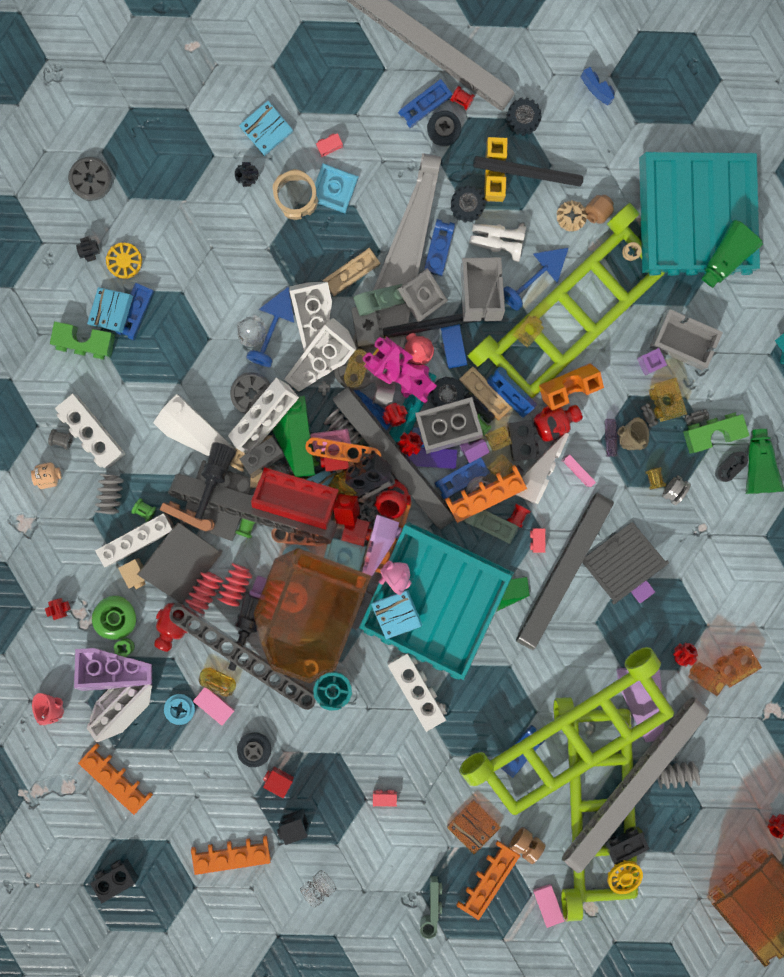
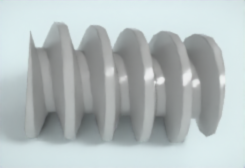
(338, 422)
(109, 494)
(679, 774)

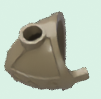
(634, 435)

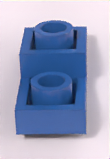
(600, 91)
(454, 346)

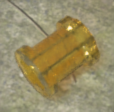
(655, 478)

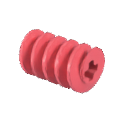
(235, 585)
(204, 592)

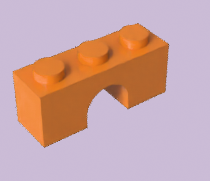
(584, 379)

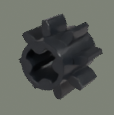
(246, 174)
(88, 249)
(371, 513)

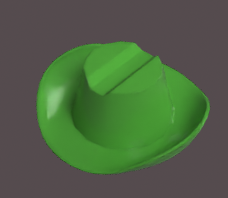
(114, 618)

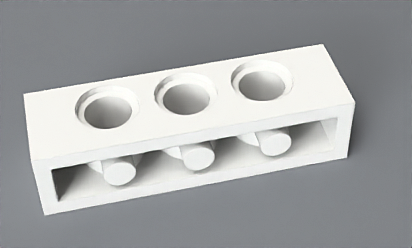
(263, 416)
(112, 451)
(135, 540)
(430, 718)

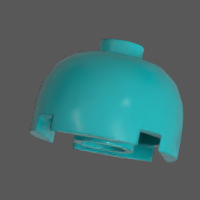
(332, 691)

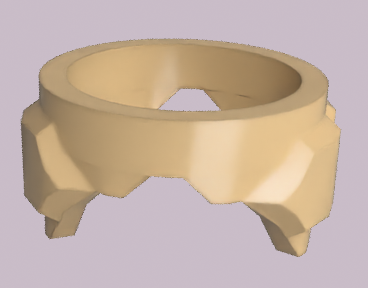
(295, 175)

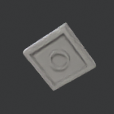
(422, 295)

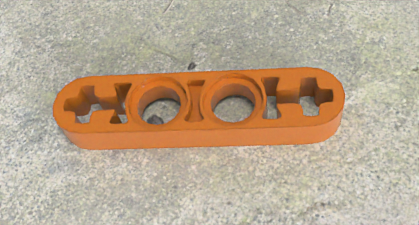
(343, 449)

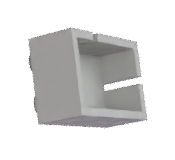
(479, 289)
(686, 340)

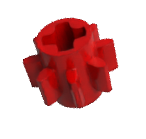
(394, 414)
(410, 443)
(57, 609)
(685, 654)
(776, 826)

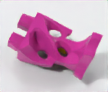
(398, 369)

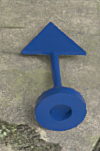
(552, 263)
(280, 307)

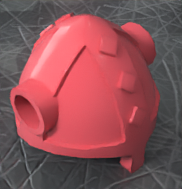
(420, 348)
(48, 707)

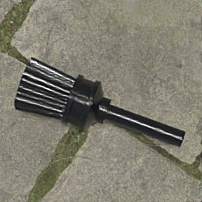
(214, 472)
(245, 622)

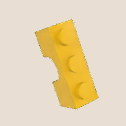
(495, 181)

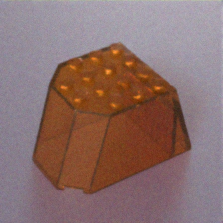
(307, 613)
(755, 904)

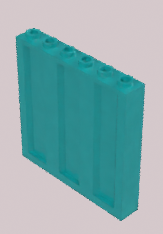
(690, 205)
(453, 596)

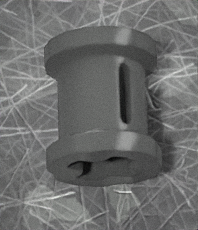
(60, 439)

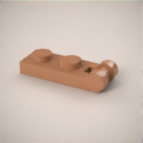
(187, 516)

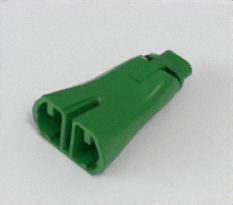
(733, 250)
(762, 465)

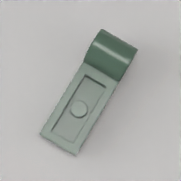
(378, 299)
(493, 525)
(435, 909)

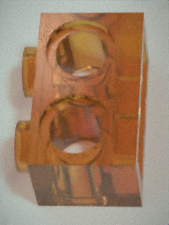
(738, 671)
(707, 678)

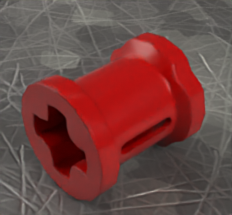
(462, 98)
(518, 515)

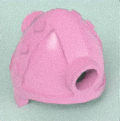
(396, 575)

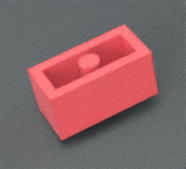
(329, 145)
(538, 540)
(385, 798)

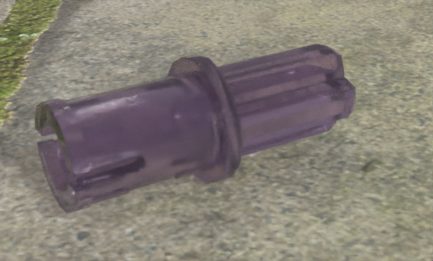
(611, 437)

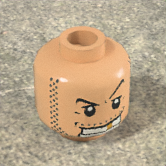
(46, 475)

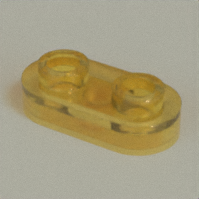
(354, 367)
(217, 682)

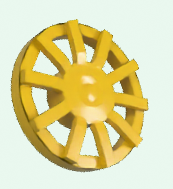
(124, 260)
(625, 877)

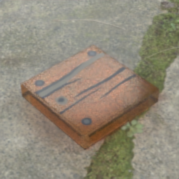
(473, 826)

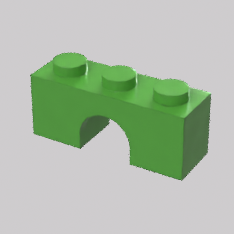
(65, 337)
(699, 437)

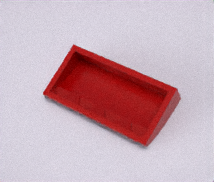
(294, 498)

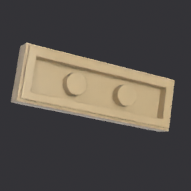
(352, 272)
(485, 393)

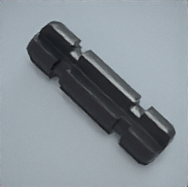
(481, 409)

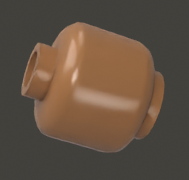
(599, 209)

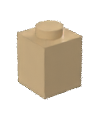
(129, 574)

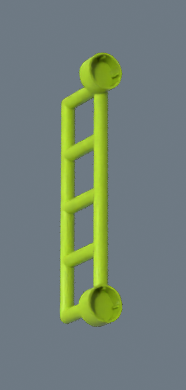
(491, 349)
(641, 666)
(573, 899)

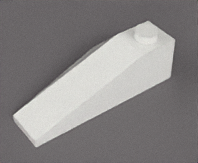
(312, 309)
(326, 353)
(187, 426)
(536, 475)

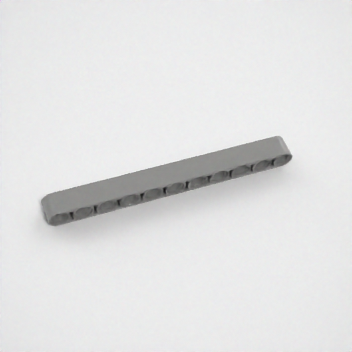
(437, 51)
(635, 784)

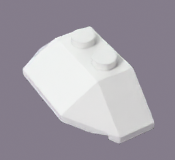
(117, 710)

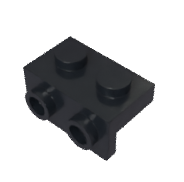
(626, 845)

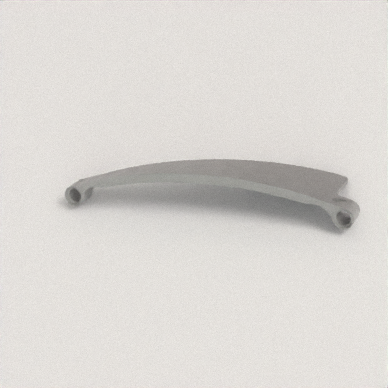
(404, 261)

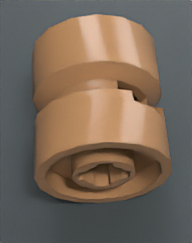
(527, 845)

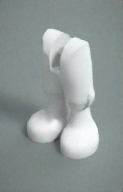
(494, 243)

